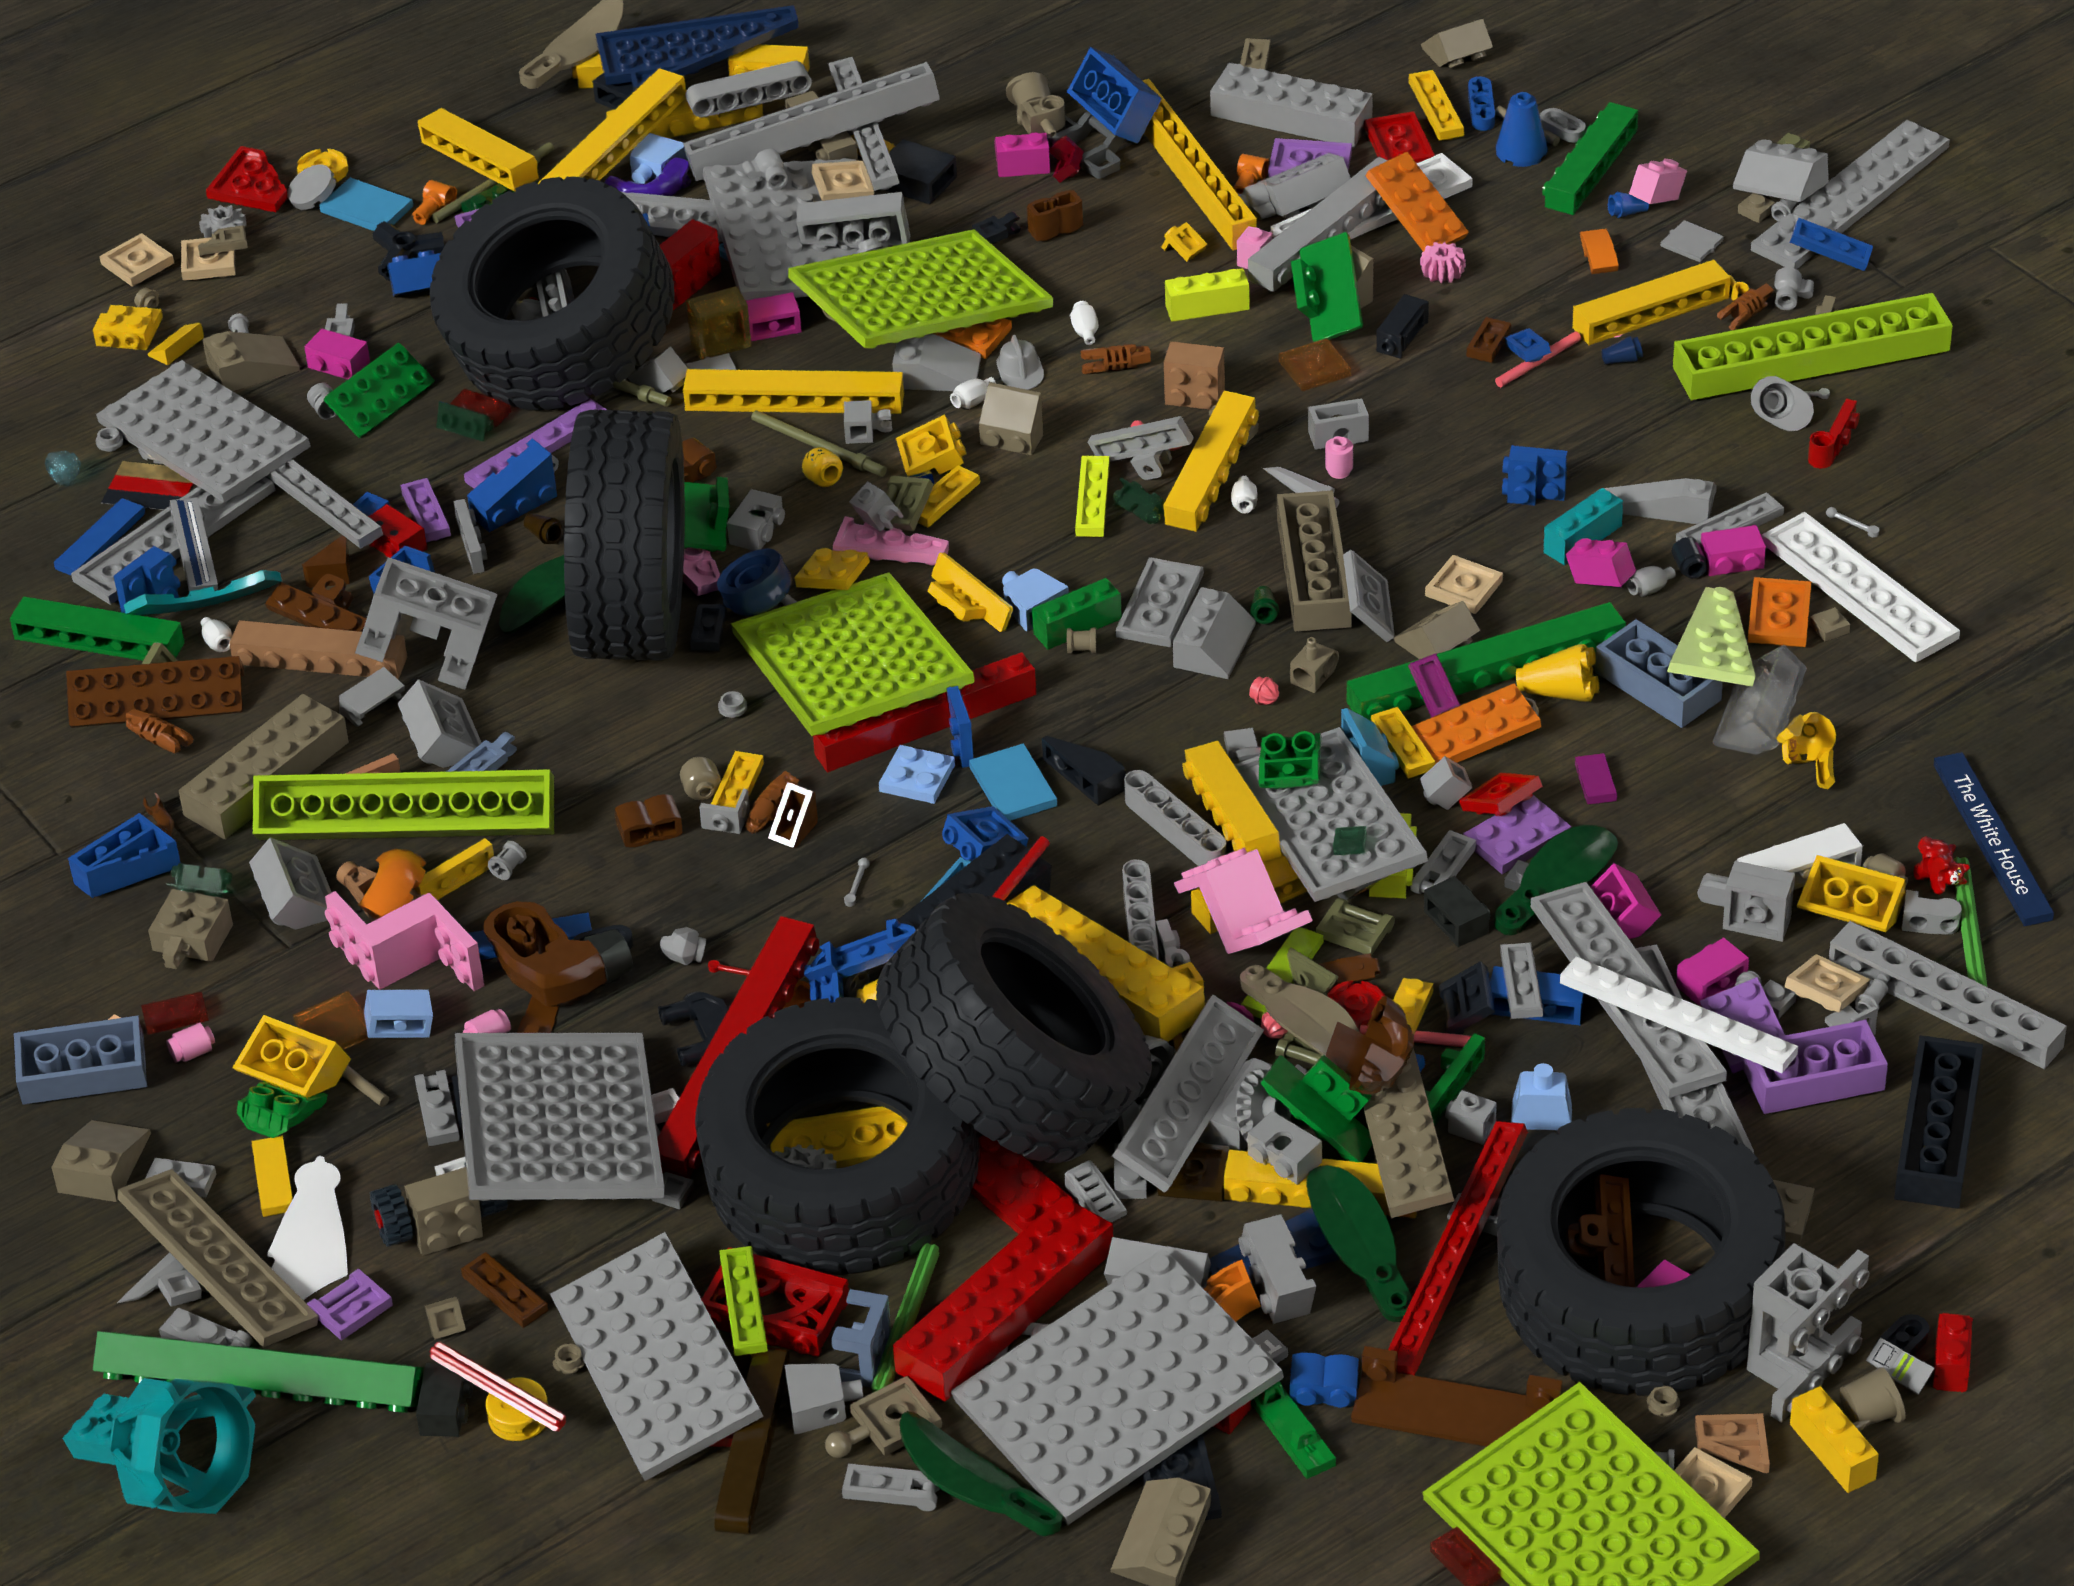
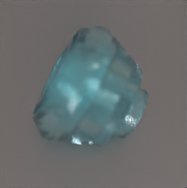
(62, 467)

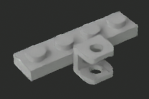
(1144, 444)

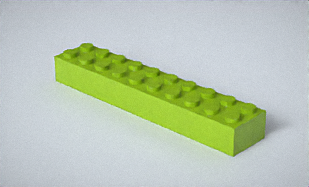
(1812, 345)
(403, 804)

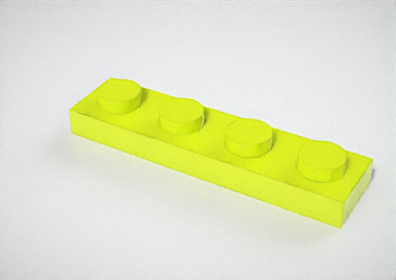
(1092, 496)

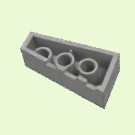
(854, 221)

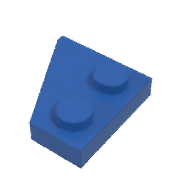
(960, 727)

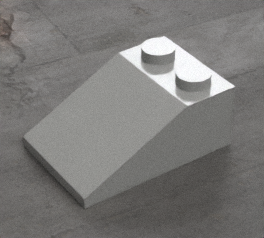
(934, 363)

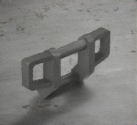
(1097, 155)

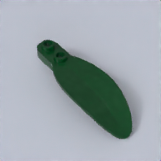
(533, 595)
(1562, 862)
(1358, 1234)
(973, 1477)

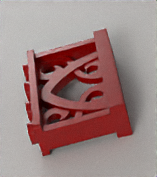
(783, 1328)

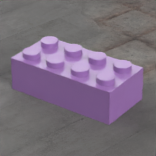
(1828, 1067)

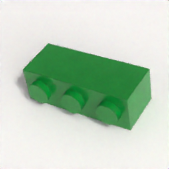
(1079, 610)

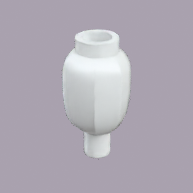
(1084, 321)
(970, 393)
(1244, 495)
(216, 634)

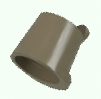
(1027, 88)
(1872, 1399)

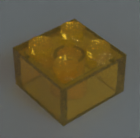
(719, 323)

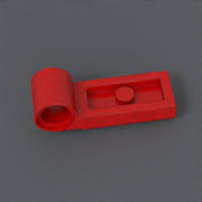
(1827, 445)

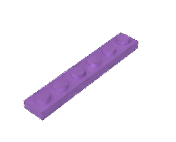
(550, 436)

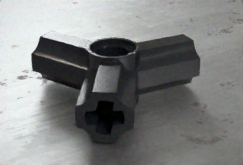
(404, 243)

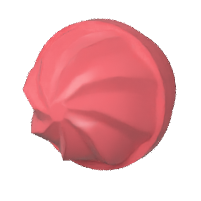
(1264, 691)
(1271, 1027)

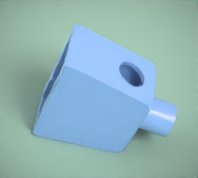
(652, 155)
(1030, 591)
(1542, 1099)

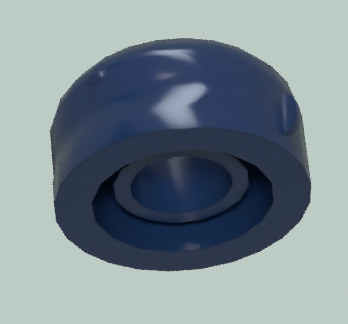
(755, 582)

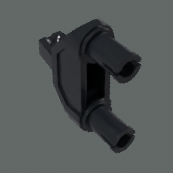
(707, 1015)

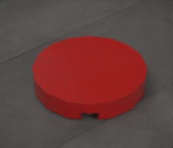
(1357, 999)

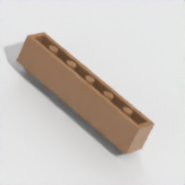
(311, 649)

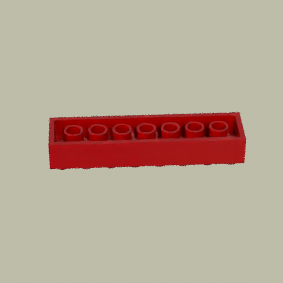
(1003, 1298)

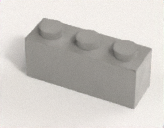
(1128, 1254)

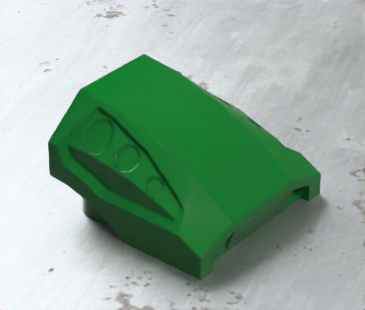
(1290, 760)
(275, 1110)

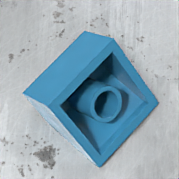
(1370, 746)

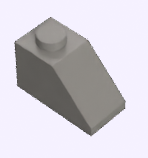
(661, 372)

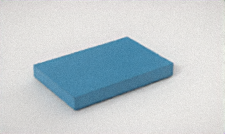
(365, 204)
(1013, 782)

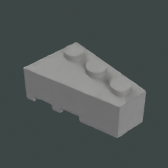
(1277, 1269)

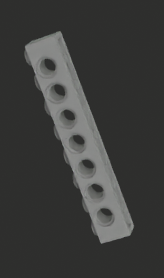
(1950, 995)

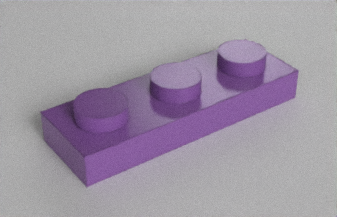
(425, 509)

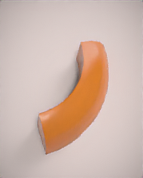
(391, 887)
(1233, 1290)

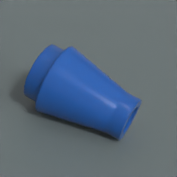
(1625, 204)

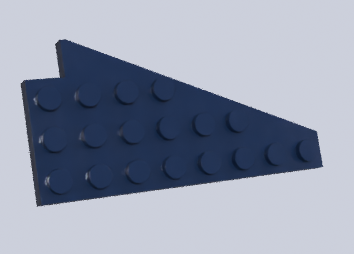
(688, 44)

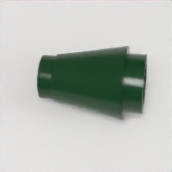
(1264, 606)

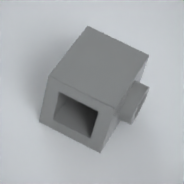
(1445, 783)
(1471, 1117)

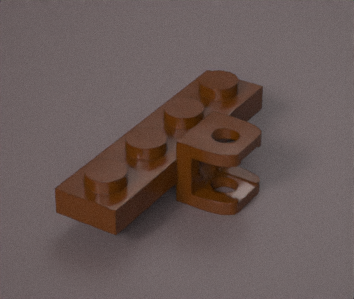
(320, 610)
(1607, 1232)

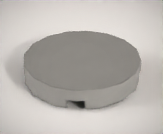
(311, 186)

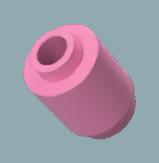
(1339, 457)
(488, 1022)
(190, 1043)

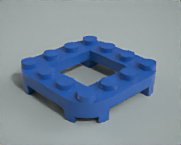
(834, 963)

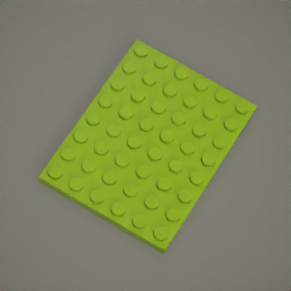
(920, 288)
(852, 654)
(1587, 1505)

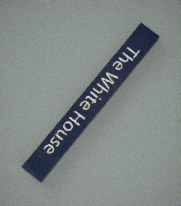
(1993, 839)

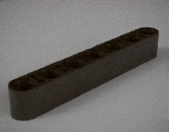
(752, 1445)

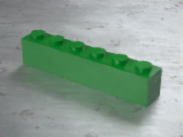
(1590, 158)
(93, 629)

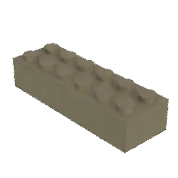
(1313, 560)
(286, 744)

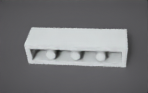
(1799, 854)

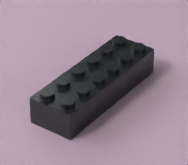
(984, 877)
(1938, 1122)

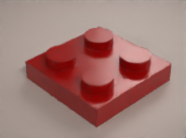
(1501, 794)

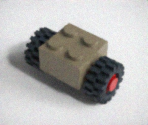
(435, 1212)

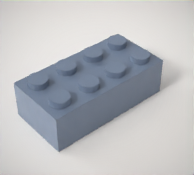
(1638, 664)
(80, 1060)

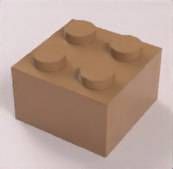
(1193, 375)

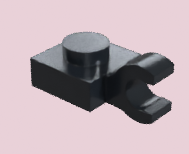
(997, 229)

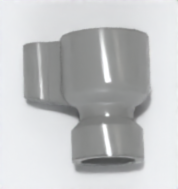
(769, 166)
(1258, 200)
(1789, 285)

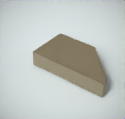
(225, 240)

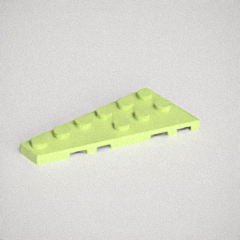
(1714, 642)

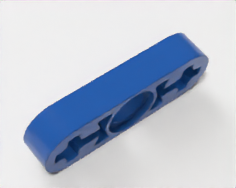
(1479, 110)

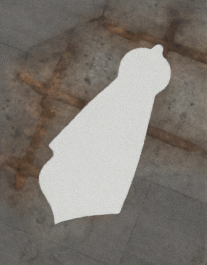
(311, 1238)

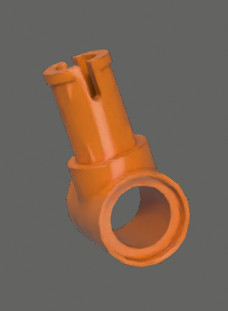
(1250, 170)
(435, 196)

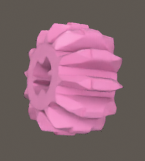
(1443, 262)

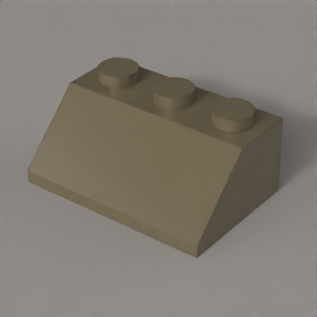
(1163, 1532)

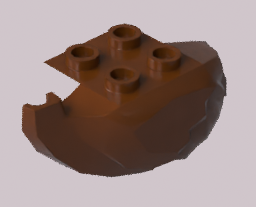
(1377, 1056)

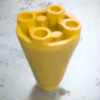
(1561, 675)

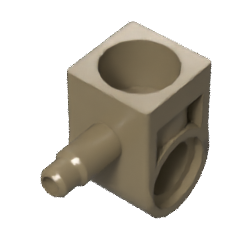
(1043, 115)
(1313, 665)

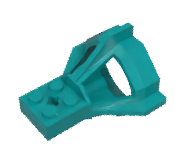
(143, 1440)

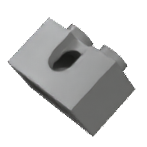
(1351, 425)
(755, 520)
(1290, 1157)

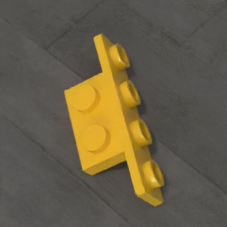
(967, 595)

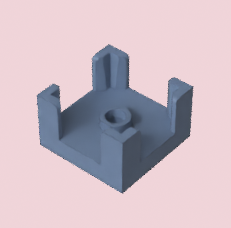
(865, 1338)

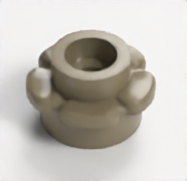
(147, 298)
(568, 1359)
(1663, 1401)

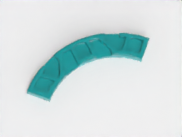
(238, 588)

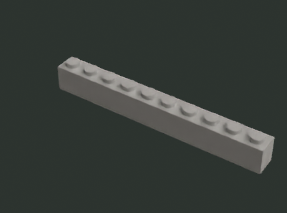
(815, 119)

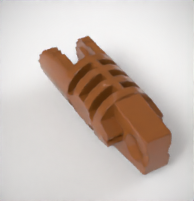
(1746, 306)
(1115, 358)
(157, 731)
(768, 802)

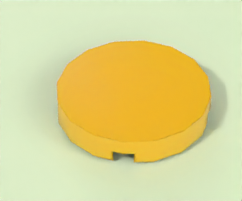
(333, 159)

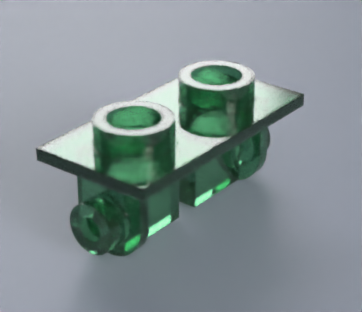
(463, 421)
(1133, 494)
(213, 882)

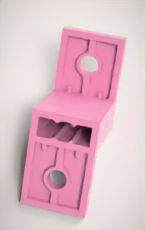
(1241, 900)
(404, 941)

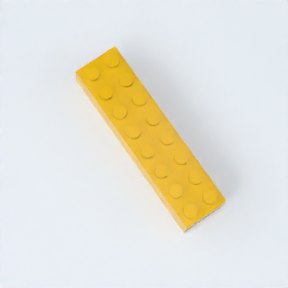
(1154, 992)

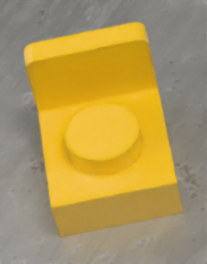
(1184, 241)

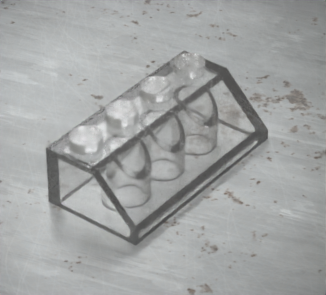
(1762, 711)

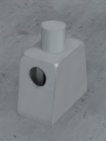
(818, 1395)

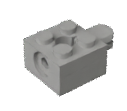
(1753, 899)

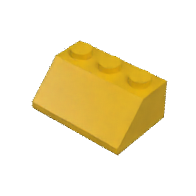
(1853, 894)
(292, 1058)

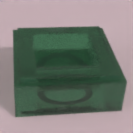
(1350, 840)

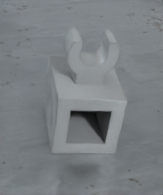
(860, 421)
(875, 507)

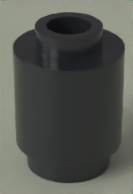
(1689, 557)

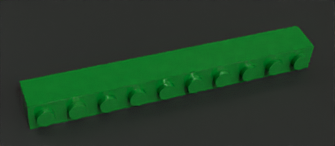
(1485, 660)
(260, 1369)

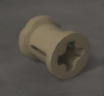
(1081, 640)

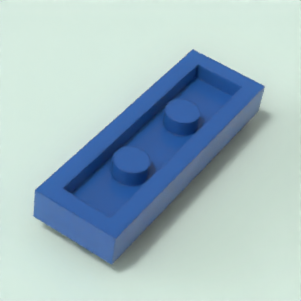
(1831, 244)

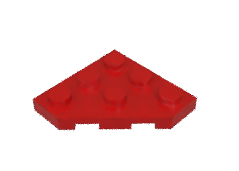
(249, 182)

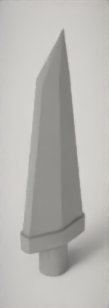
(1298, 482)
(149, 1282)

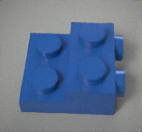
(1534, 475)
(147, 575)
(978, 830)

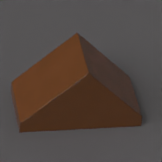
(330, 560)
(794, 816)

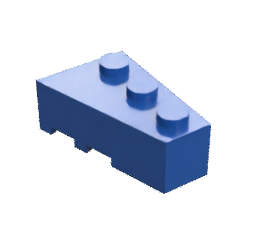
(515, 489)
(123, 857)

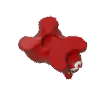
(1939, 865)

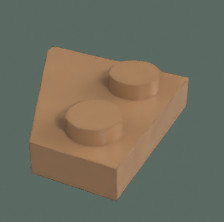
(1734, 1438)

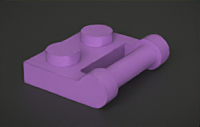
(354, 1309)

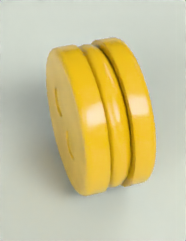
(508, 1421)

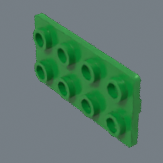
(1328, 287)
(379, 390)
(706, 515)
(1323, 1103)

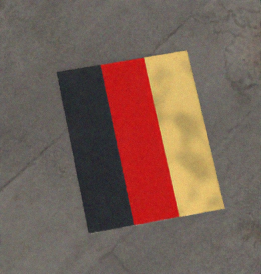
(146, 485)

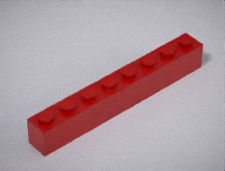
(994, 688)

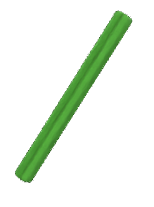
(1970, 928)
(907, 1312)

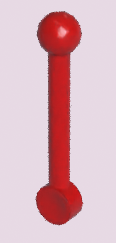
(715, 966)

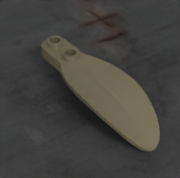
(574, 44)
(1295, 1007)

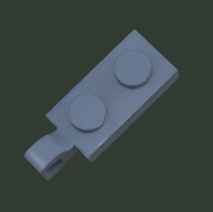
(487, 755)

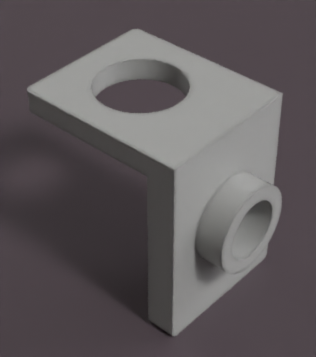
(726, 818)
(1849, 1015)

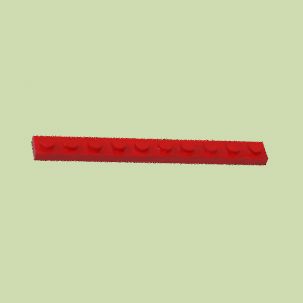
(1456, 1245)

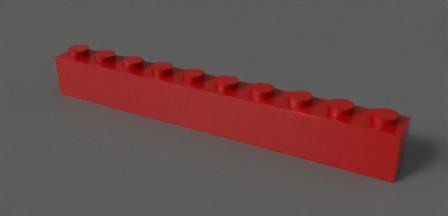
(762, 993)

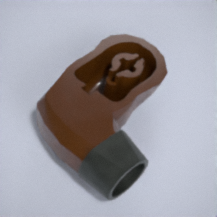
(546, 962)

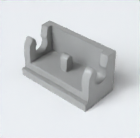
(369, 694)

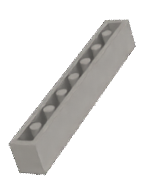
(1332, 216)

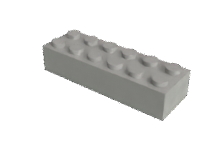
(1290, 104)

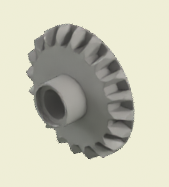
(1255, 1103)

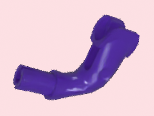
(666, 184)

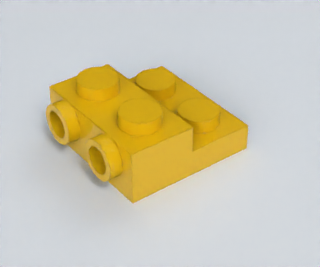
(127, 327)
(931, 447)

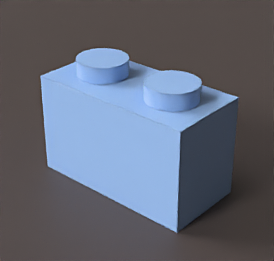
(398, 1013)

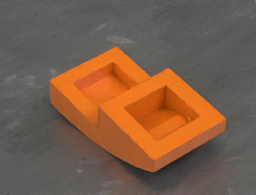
(1599, 250)

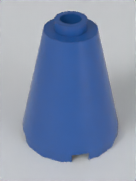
(1522, 132)

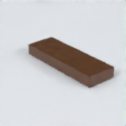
(504, 1289)

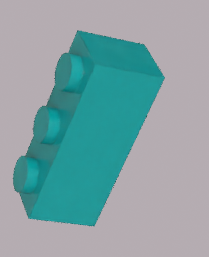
(1591, 519)

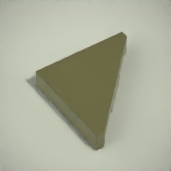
(1309, 973)

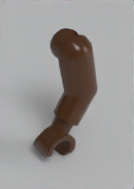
(160, 815)

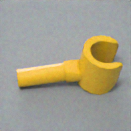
(1737, 288)

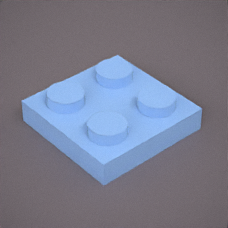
(916, 774)

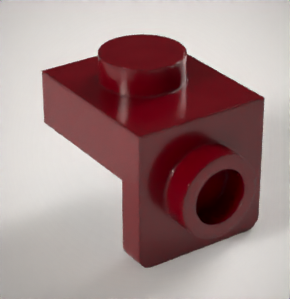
(1068, 157)

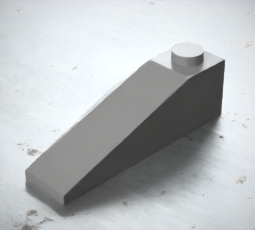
(1669, 500)

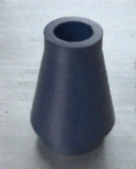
(1623, 351)

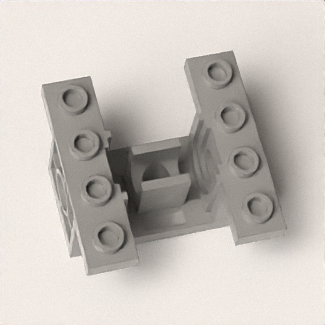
(432, 603)
(1788, 1322)

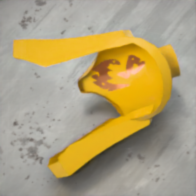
(1813, 736)

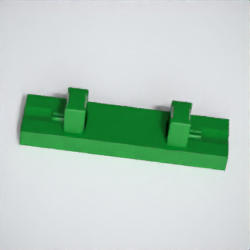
(1459, 1069)
(1293, 1431)

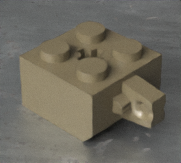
(190, 927)

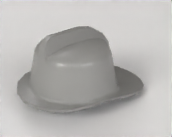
(1020, 364)
(1781, 403)

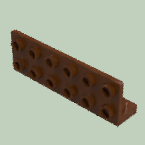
(159, 689)
(1441, 1406)

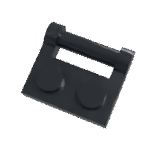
(1474, 997)

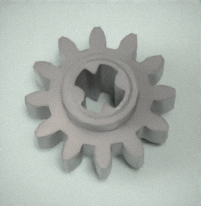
(221, 218)

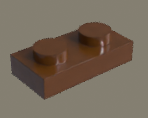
(1488, 339)

